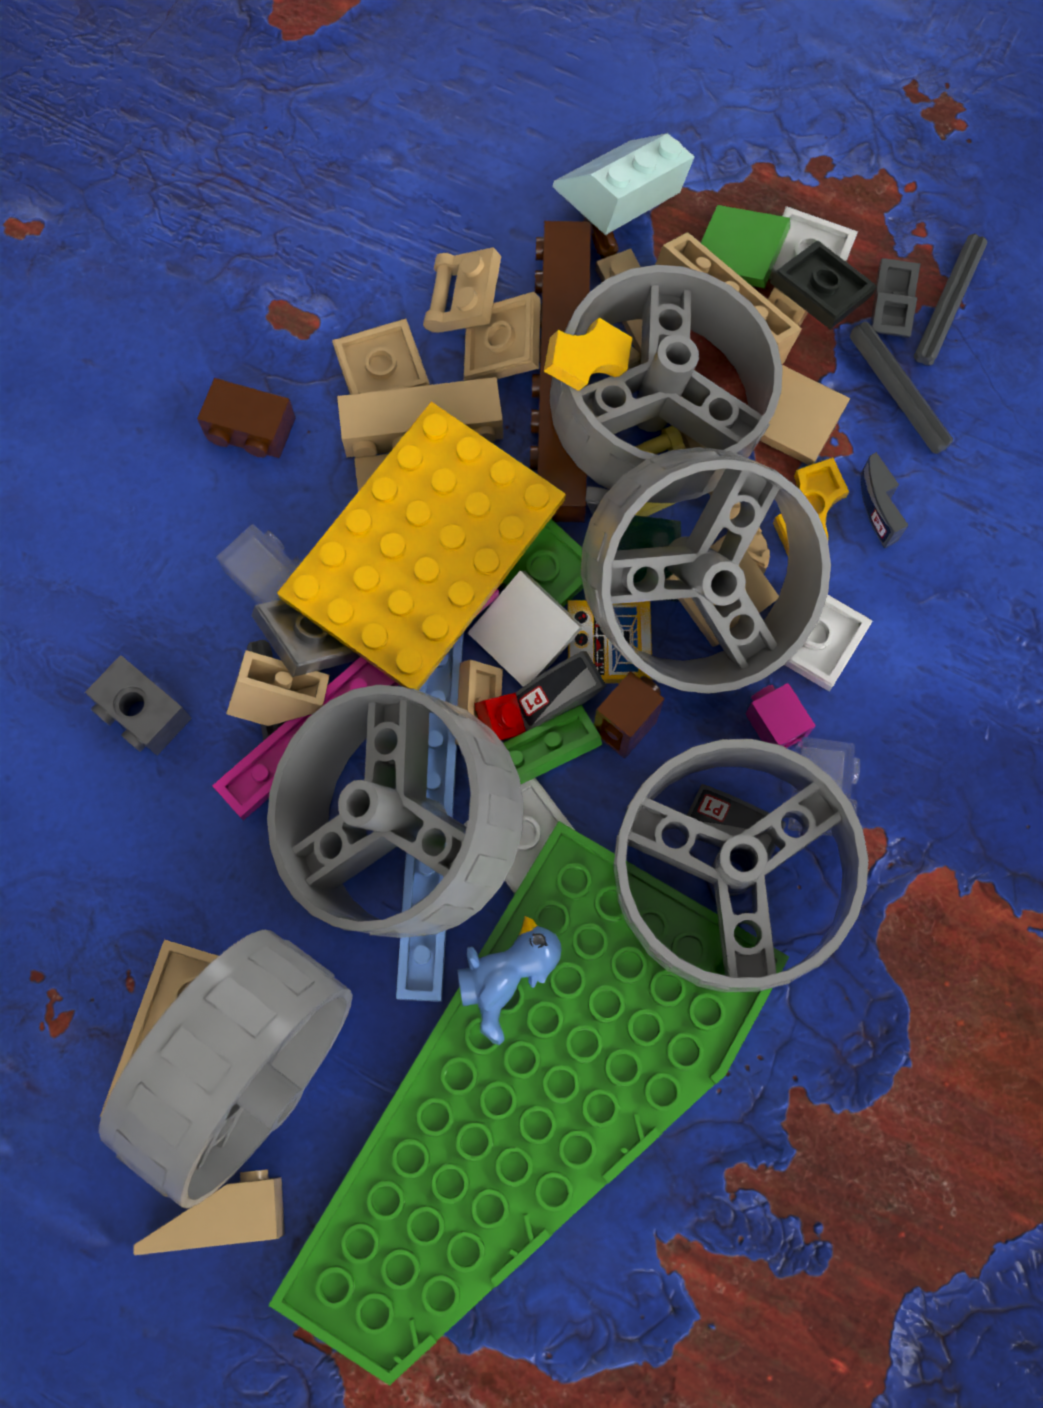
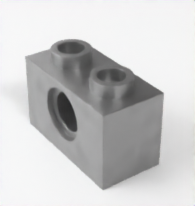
(121, 688)

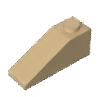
(231, 1215)

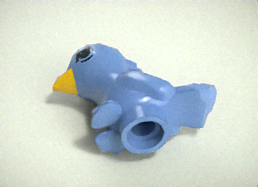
(494, 978)

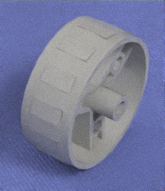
(670, 305)
(753, 645)
(392, 802)
(816, 807)
(224, 1066)

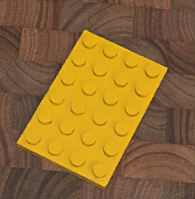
(422, 547)

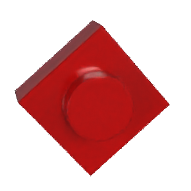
(501, 715)

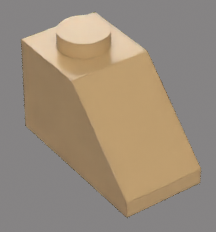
(270, 694)

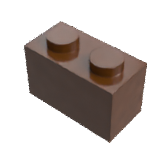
(246, 418)
(628, 713)

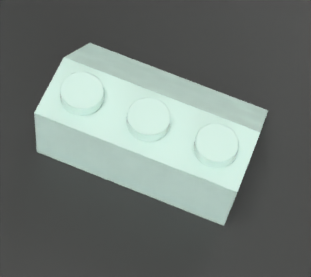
(627, 180)

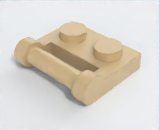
(472, 294)

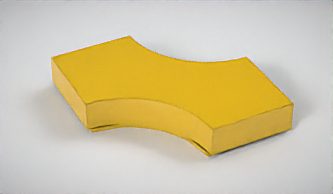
(598, 351)
(822, 487)

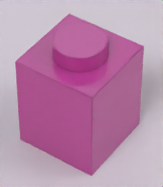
(779, 716)

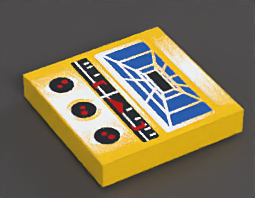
(635, 625)

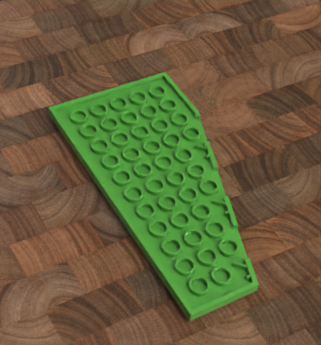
(514, 1137)

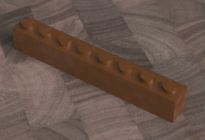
(563, 287)

